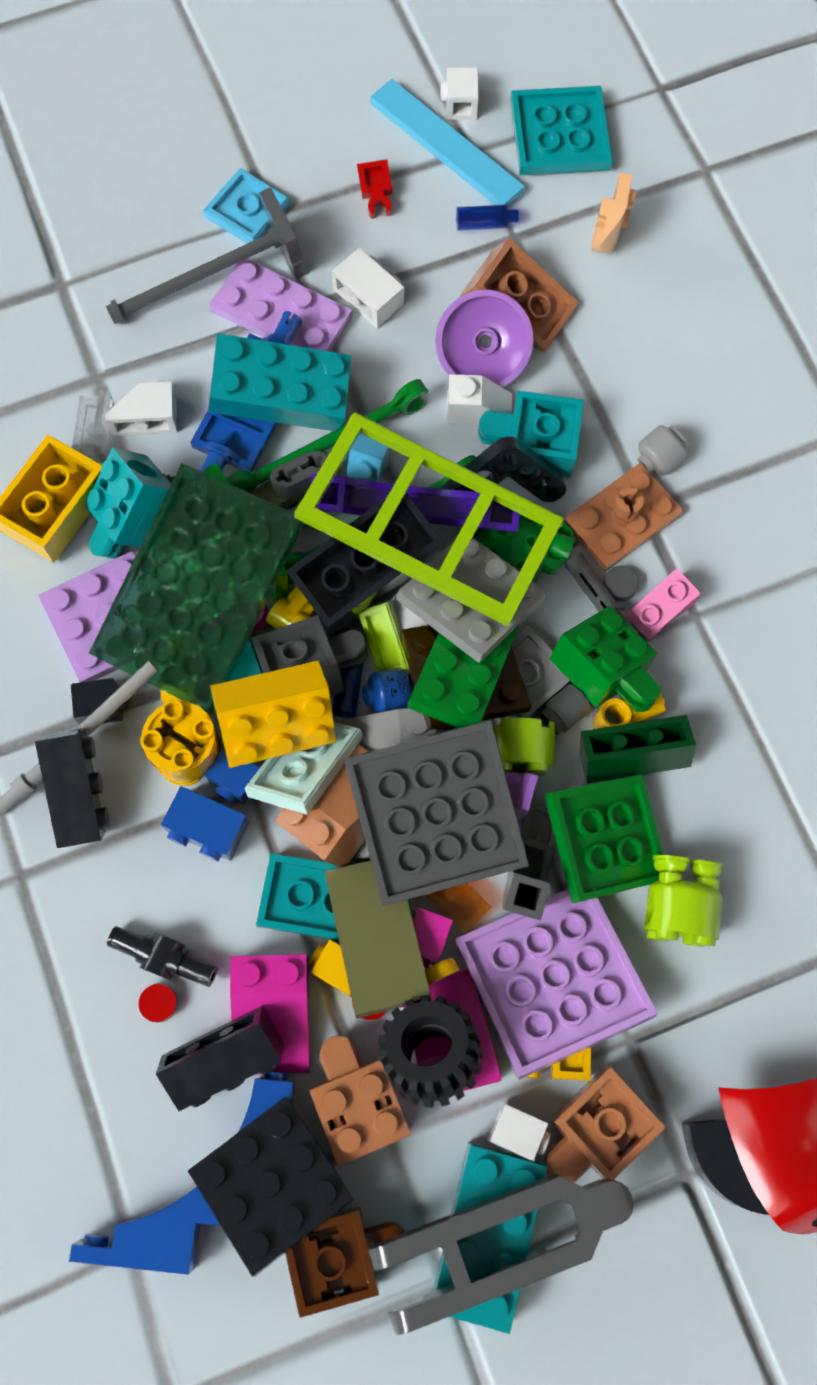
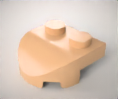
(613, 216)

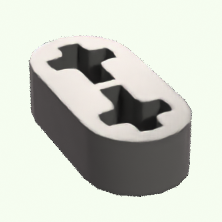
(297, 474)

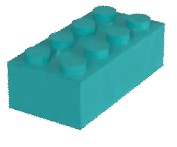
(279, 383)
(483, 1177)

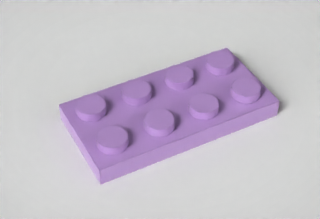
(259, 296)

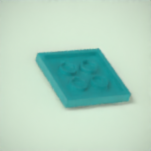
(560, 130)

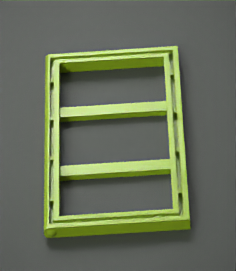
(370, 543)

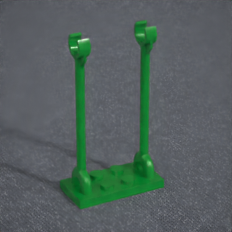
(406, 401)

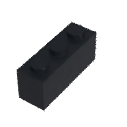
(72, 787)
(220, 1059)

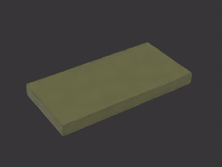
(375, 942)

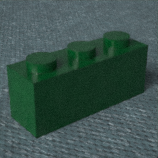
(637, 748)

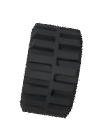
(421, 1022)

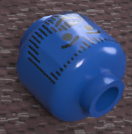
(388, 690)

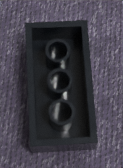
(346, 582)

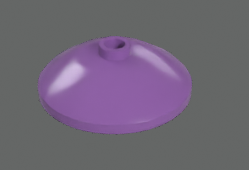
(480, 315)

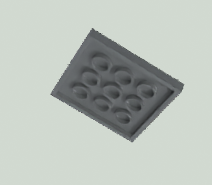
(436, 812)

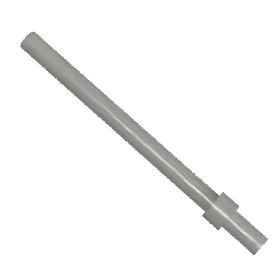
(25, 785)

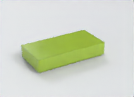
(382, 634)

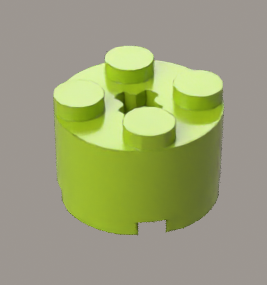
(525, 744)

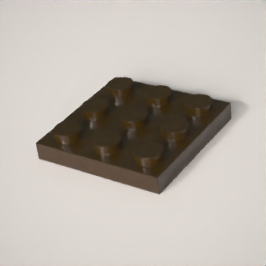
(508, 695)

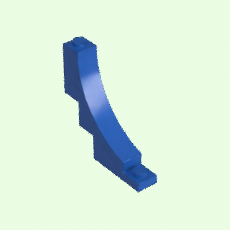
(170, 1236)

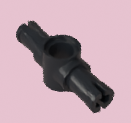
(162, 956)

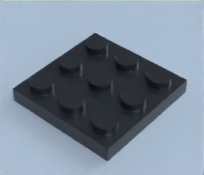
(270, 1186)

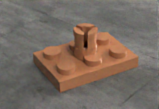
(623, 516)

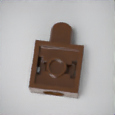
(334, 1260)

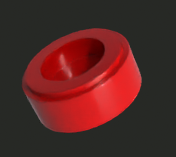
(158, 1003)

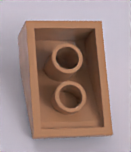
(521, 278)
(333, 823)

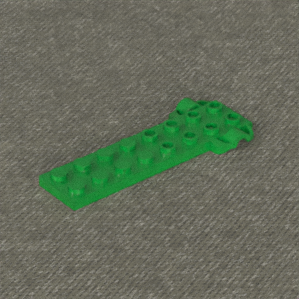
(453, 683)

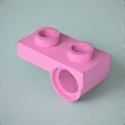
(663, 604)

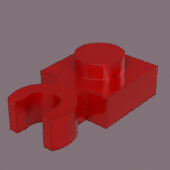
(375, 184)

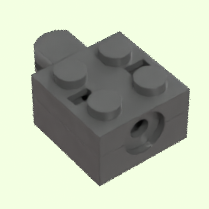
(308, 643)

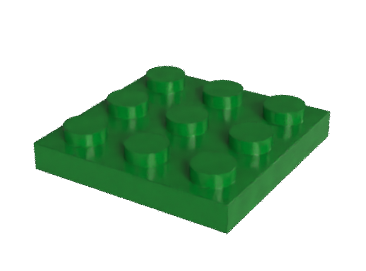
(605, 837)

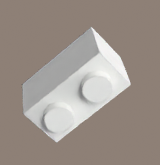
(368, 287)

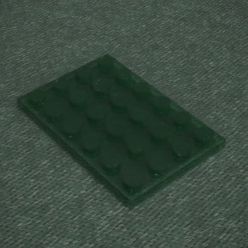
(197, 585)

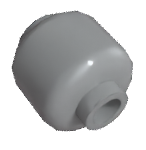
(662, 449)

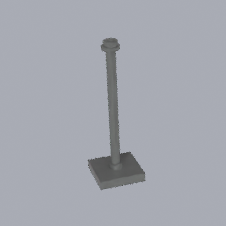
(279, 235)

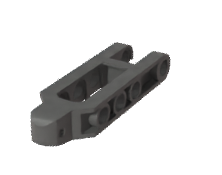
(595, 1207)

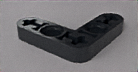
(507, 459)

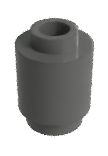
(565, 709)

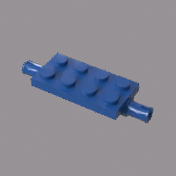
(239, 439)

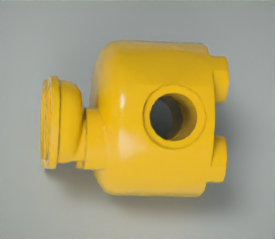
(180, 741)

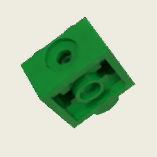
(608, 659)

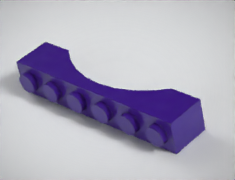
(437, 505)

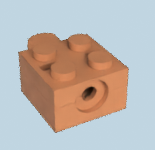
(356, 1102)
(598, 1126)

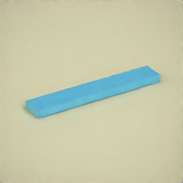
(447, 144)

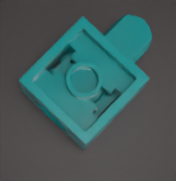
(543, 424)
(124, 501)

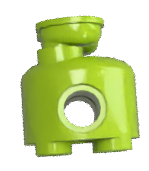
(684, 907)

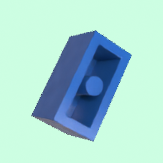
(205, 824)

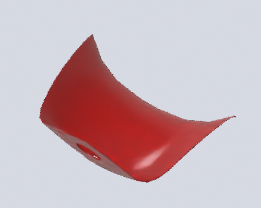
(778, 1148)

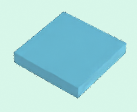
(240, 207)

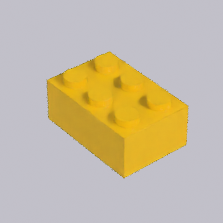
(48, 498)
(274, 713)

